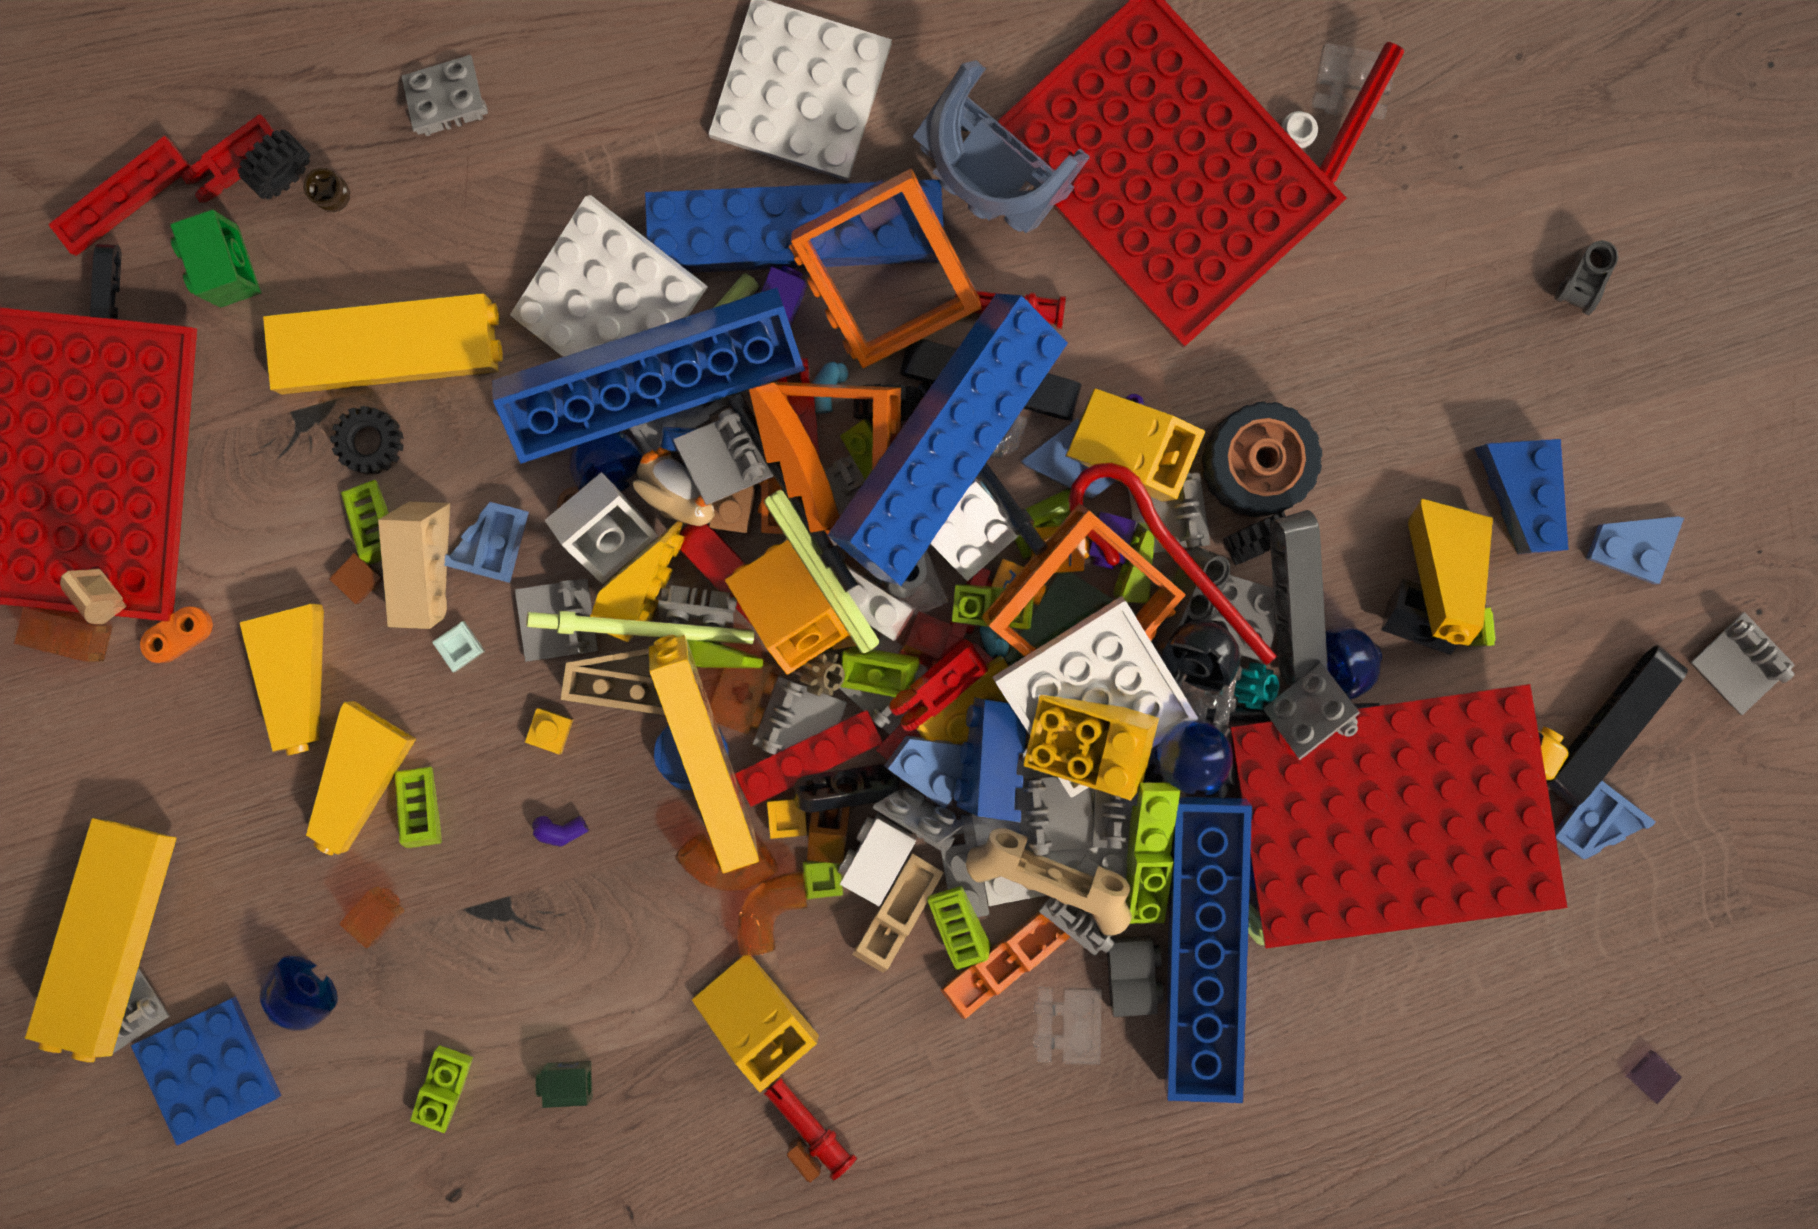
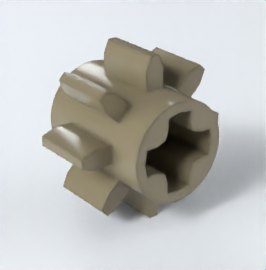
(822, 674)

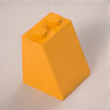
(786, 607)

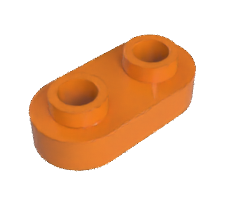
(175, 636)

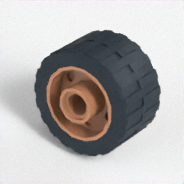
(1290, 454)

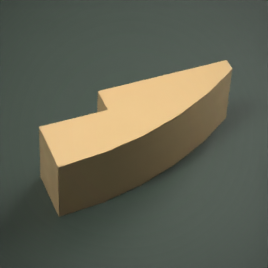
(92, 595)
(897, 913)

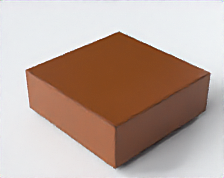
(356, 578)
(806, 1164)

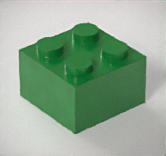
(214, 259)

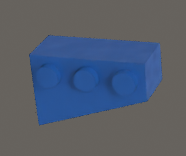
(1529, 491)
(991, 761)

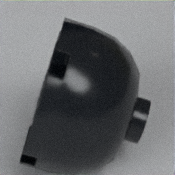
(1204, 653)

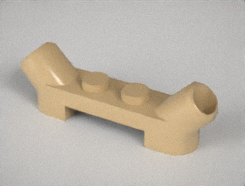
(1098, 894)

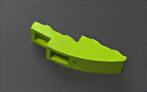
(1150, 851)

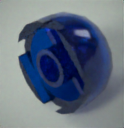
(612, 455)
(1352, 660)
(1195, 757)
(295, 995)

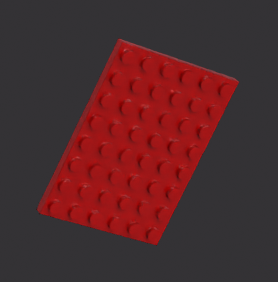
(1185, 168)
(92, 456)
(1405, 823)

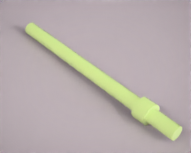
(567, 622)

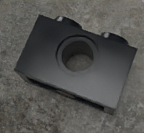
(1408, 618)

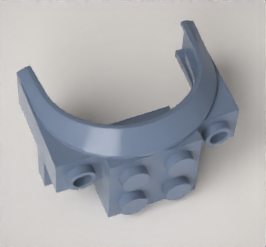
(991, 165)

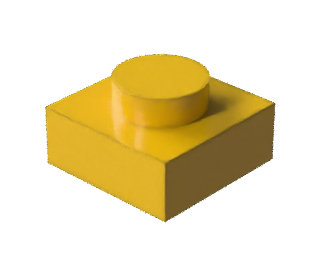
(549, 730)
(786, 819)

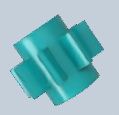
(1256, 686)

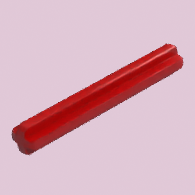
(1361, 110)

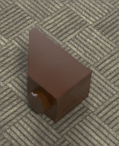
(829, 832)

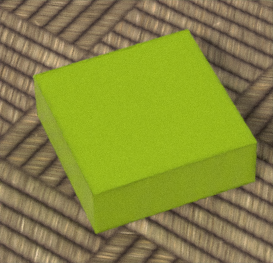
(822, 879)

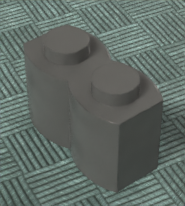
(1132, 976)

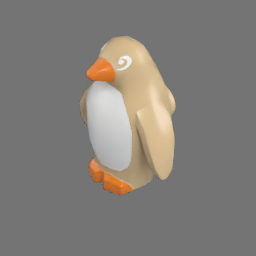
(671, 489)

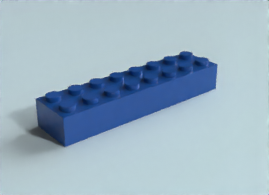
(755, 226)
(647, 375)
(948, 438)
(1208, 950)

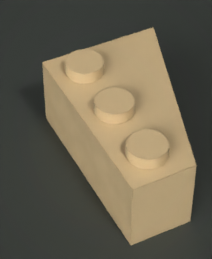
(413, 563)
(613, 682)

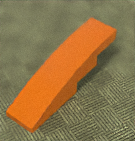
(788, 442)
(1006, 962)

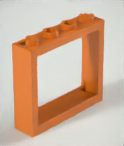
(837, 310)
(885, 428)
(1043, 566)

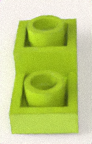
(974, 600)
(441, 1089)

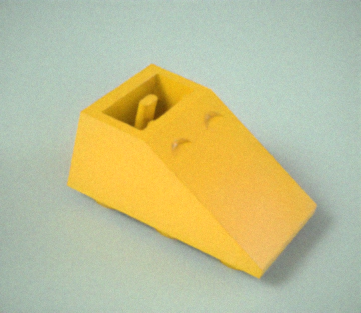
(1137, 437)
(636, 585)
(1091, 744)
(755, 1022)

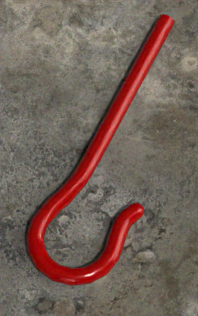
(1170, 544)

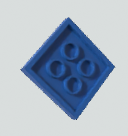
(206, 1070)

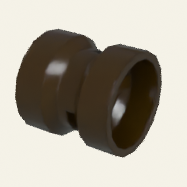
(320, 185)

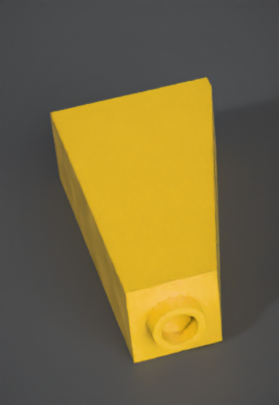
(1452, 567)
(288, 673)
(355, 775)

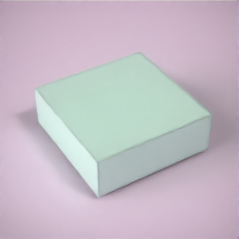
(458, 646)

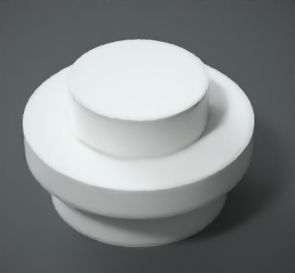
(1301, 128)

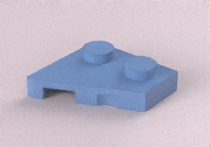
(1053, 463)
(491, 543)
(1636, 546)
(928, 767)
(1599, 822)

